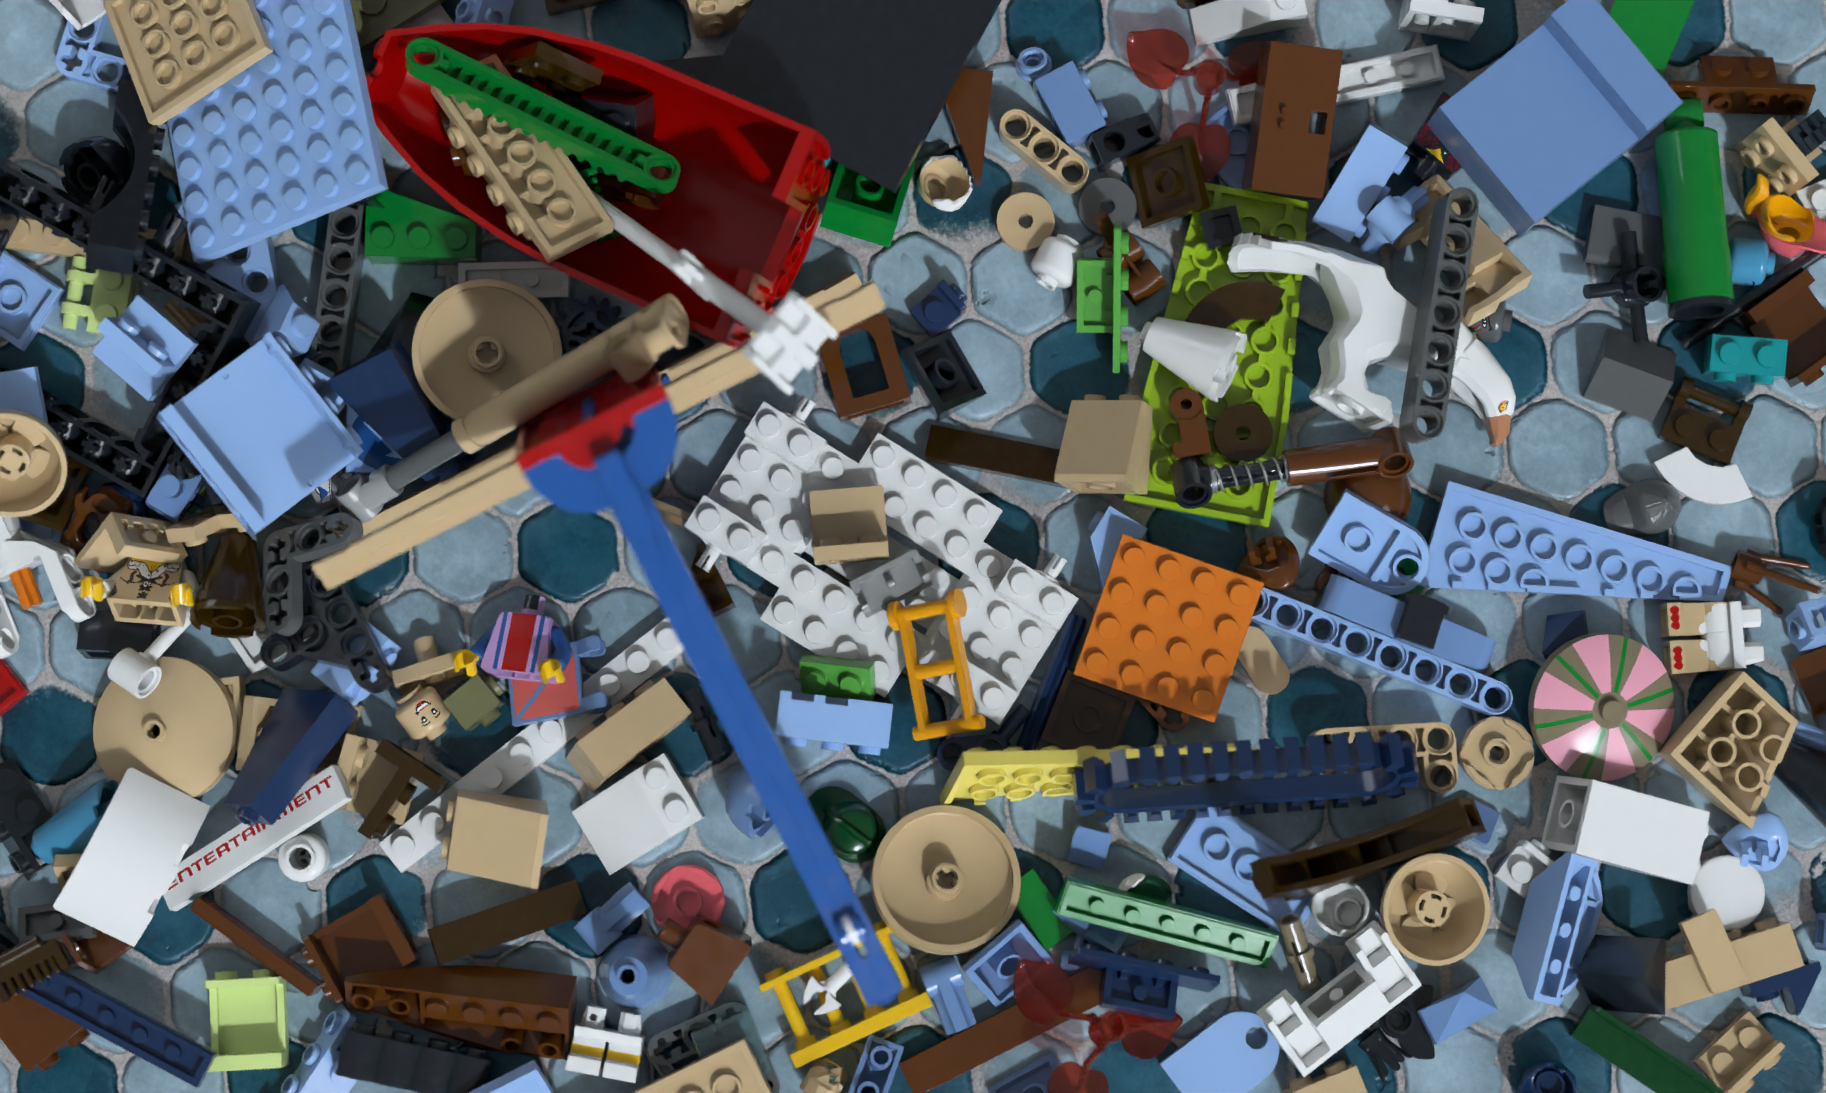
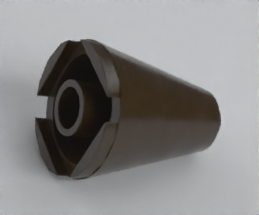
(231, 590)

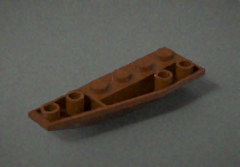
(475, 1005)

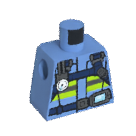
(175, 498)

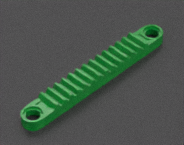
(542, 116)

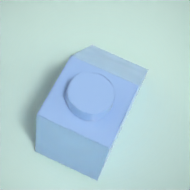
(291, 320)
(1106, 536)

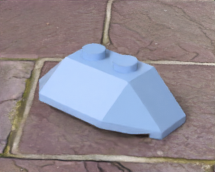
(1557, 927)

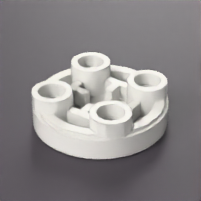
(1730, 889)

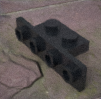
(19, 816)

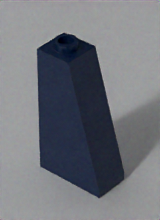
(393, 405)
(287, 753)

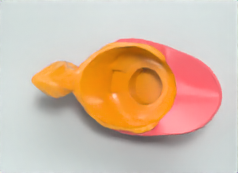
(1784, 222)

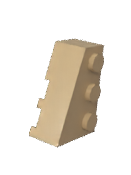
(627, 732)

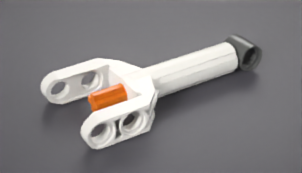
(18, 556)

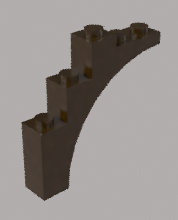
(1366, 854)

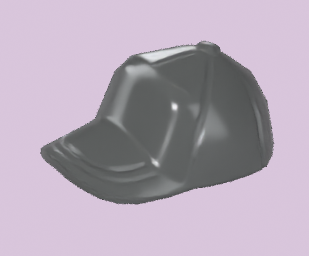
(1643, 508)

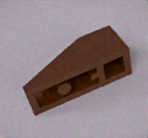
(968, 116)

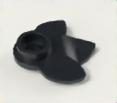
(1412, 1033)

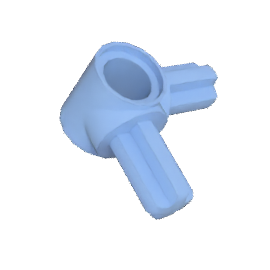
(1392, 219)

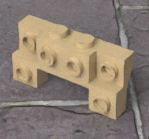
(1493, 268)

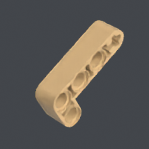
(1426, 756)

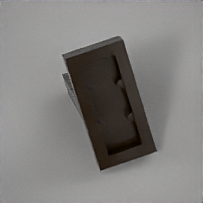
(399, 789)

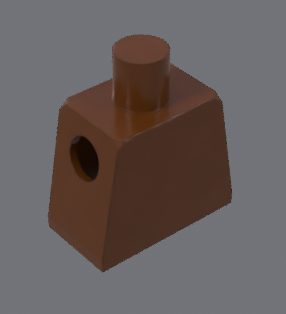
(705, 953)

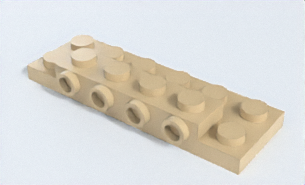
(529, 178)

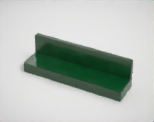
(1637, 1054)

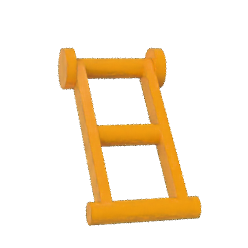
(900, 620)

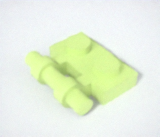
(110, 295)

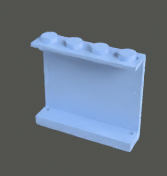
(261, 433)

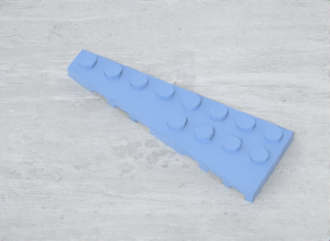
(1519, 548)

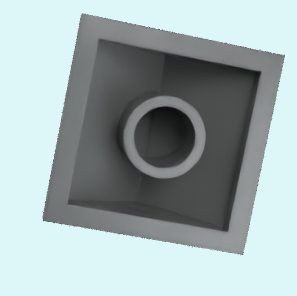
(1630, 375)

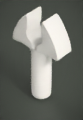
(832, 984)

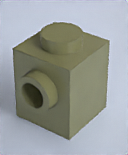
(476, 702)

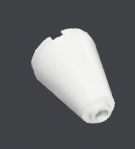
(1195, 353)

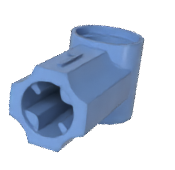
(607, 922)
(945, 986)

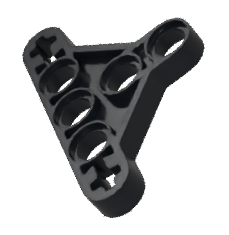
(334, 638)

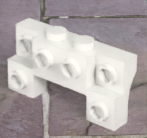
(1344, 1005)

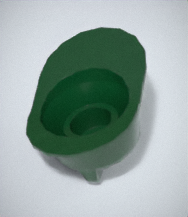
(848, 823)

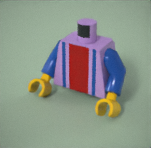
(520, 646)

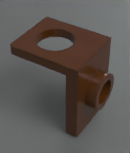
(96, 952)

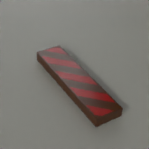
(256, 945)

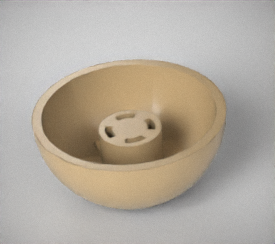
(37, 475)
(1453, 905)

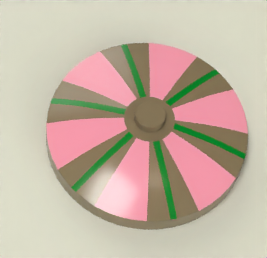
(1601, 706)

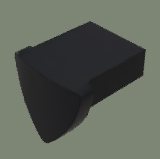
(1421, 620)

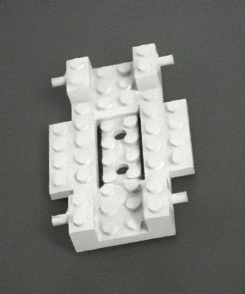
(764, 522)

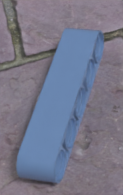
(1383, 613)

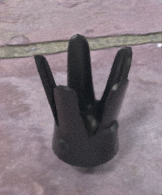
(1381, 1049)

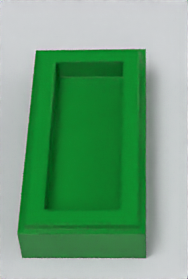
(1037, 908)

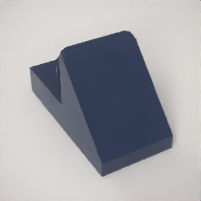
(1793, 985)

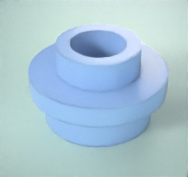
(1033, 64)

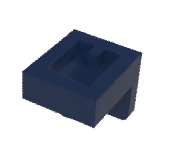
(940, 308)

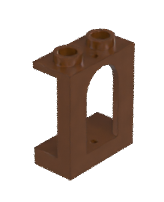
(895, 395)

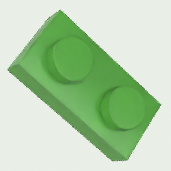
(837, 677)

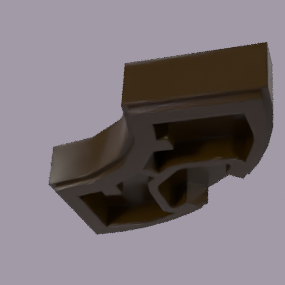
(1237, 303)

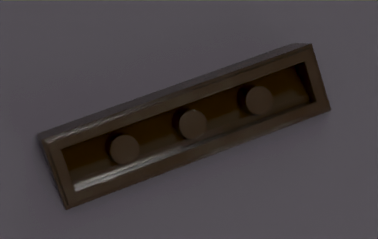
(992, 455)

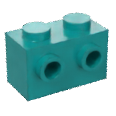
(1744, 357)

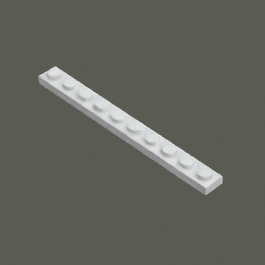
(534, 744)

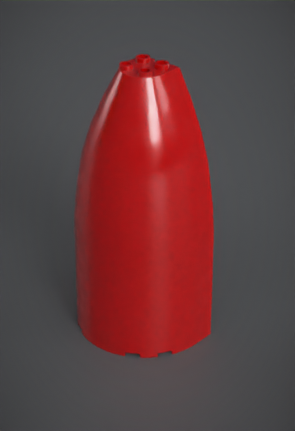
(739, 200)

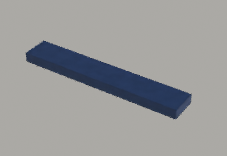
(123, 1025)

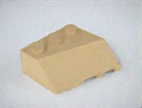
(1732, 745)

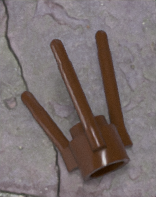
(1749, 568)

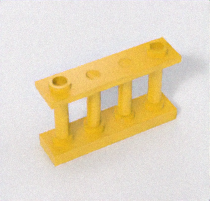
(841, 1029)

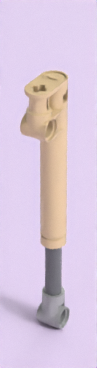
(625, 347)

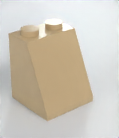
(1106, 446)
(496, 837)

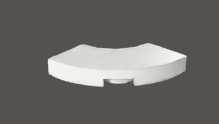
(1702, 481)

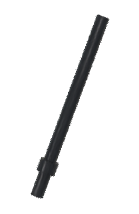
(1748, 299)

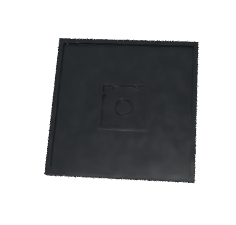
(855, 71)

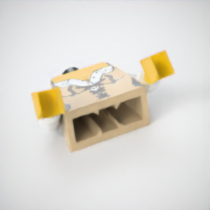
(145, 592)

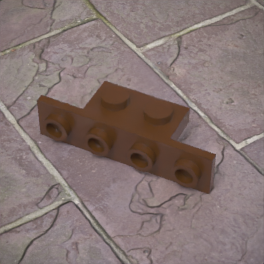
(1744, 87)

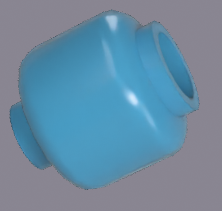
(1750, 260)

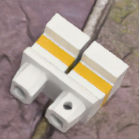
(591, 1043)

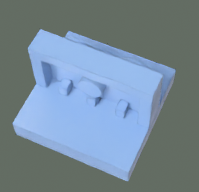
(144, 347)

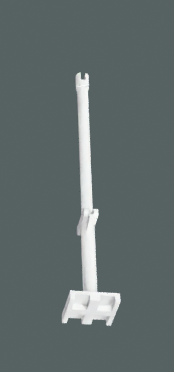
(782, 340)

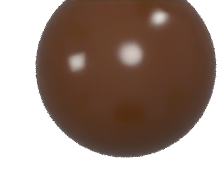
(1385, 492)

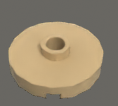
(1514, 744)

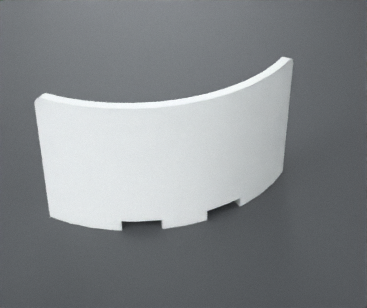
(132, 857)

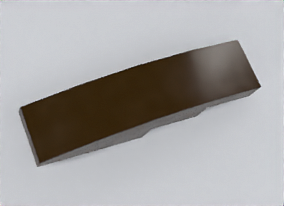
(507, 922)

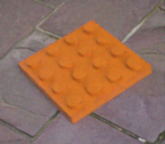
(1168, 627)

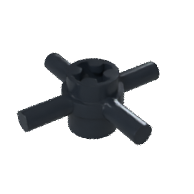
(1624, 286)

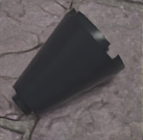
(1805, 776)

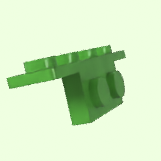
(1100, 295)

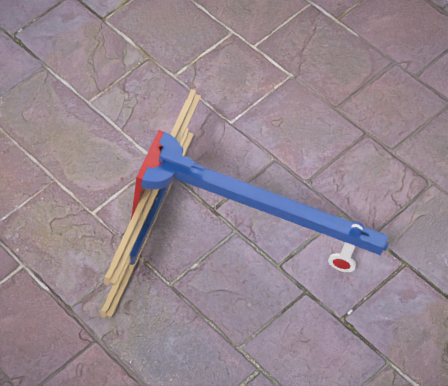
(603, 455)

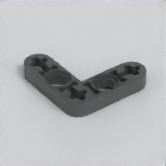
(294, 555)

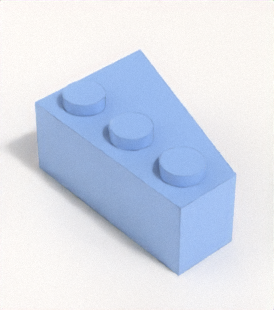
(1362, 182)
(834, 722)

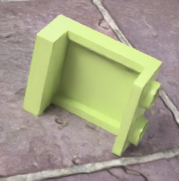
(248, 1020)

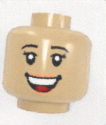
(422, 713)

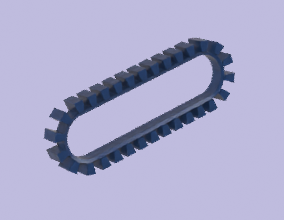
(1393, 757)

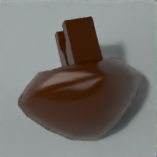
(1271, 561)

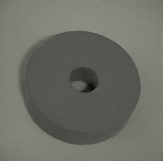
(1111, 191)

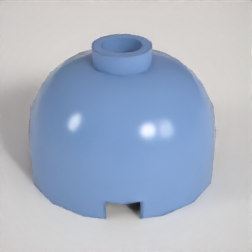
(746, 807)

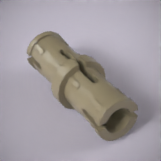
(1299, 952)

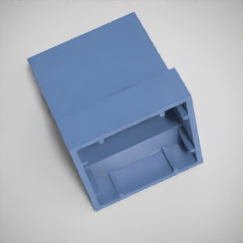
(1553, 112)

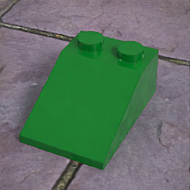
(863, 207)

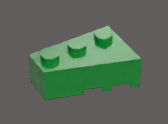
(418, 234)

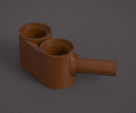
(1143, 275)

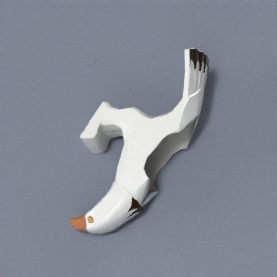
(1374, 328)

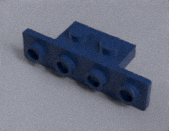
(1139, 984)

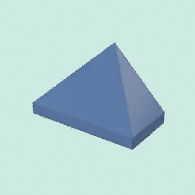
(1457, 1010)

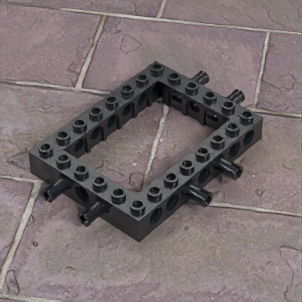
(126, 461)

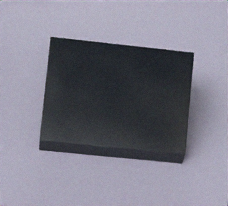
(942, 374)
(1625, 973)

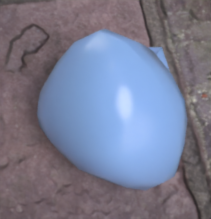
(1760, 847)

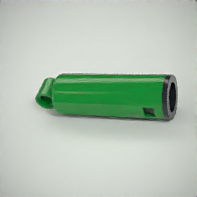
(1693, 217)

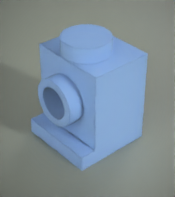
(1804, 627)

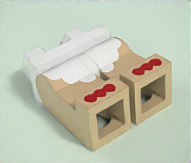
(1720, 632)

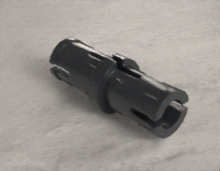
(704, 723)

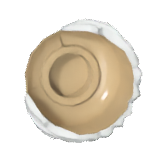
(944, 182)

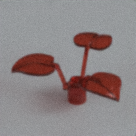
(1160, 56)
(1045, 989)

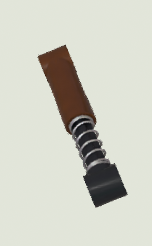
(1381, 453)

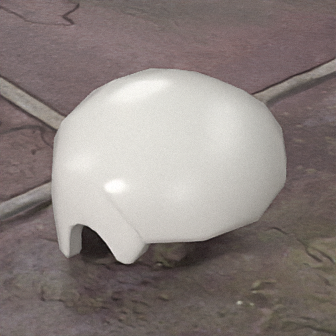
(1341, 909)

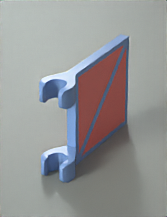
(541, 702)

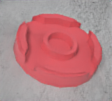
(687, 892)

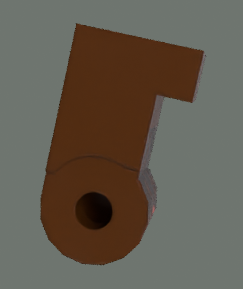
(1189, 415)

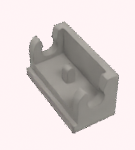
(891, 583)

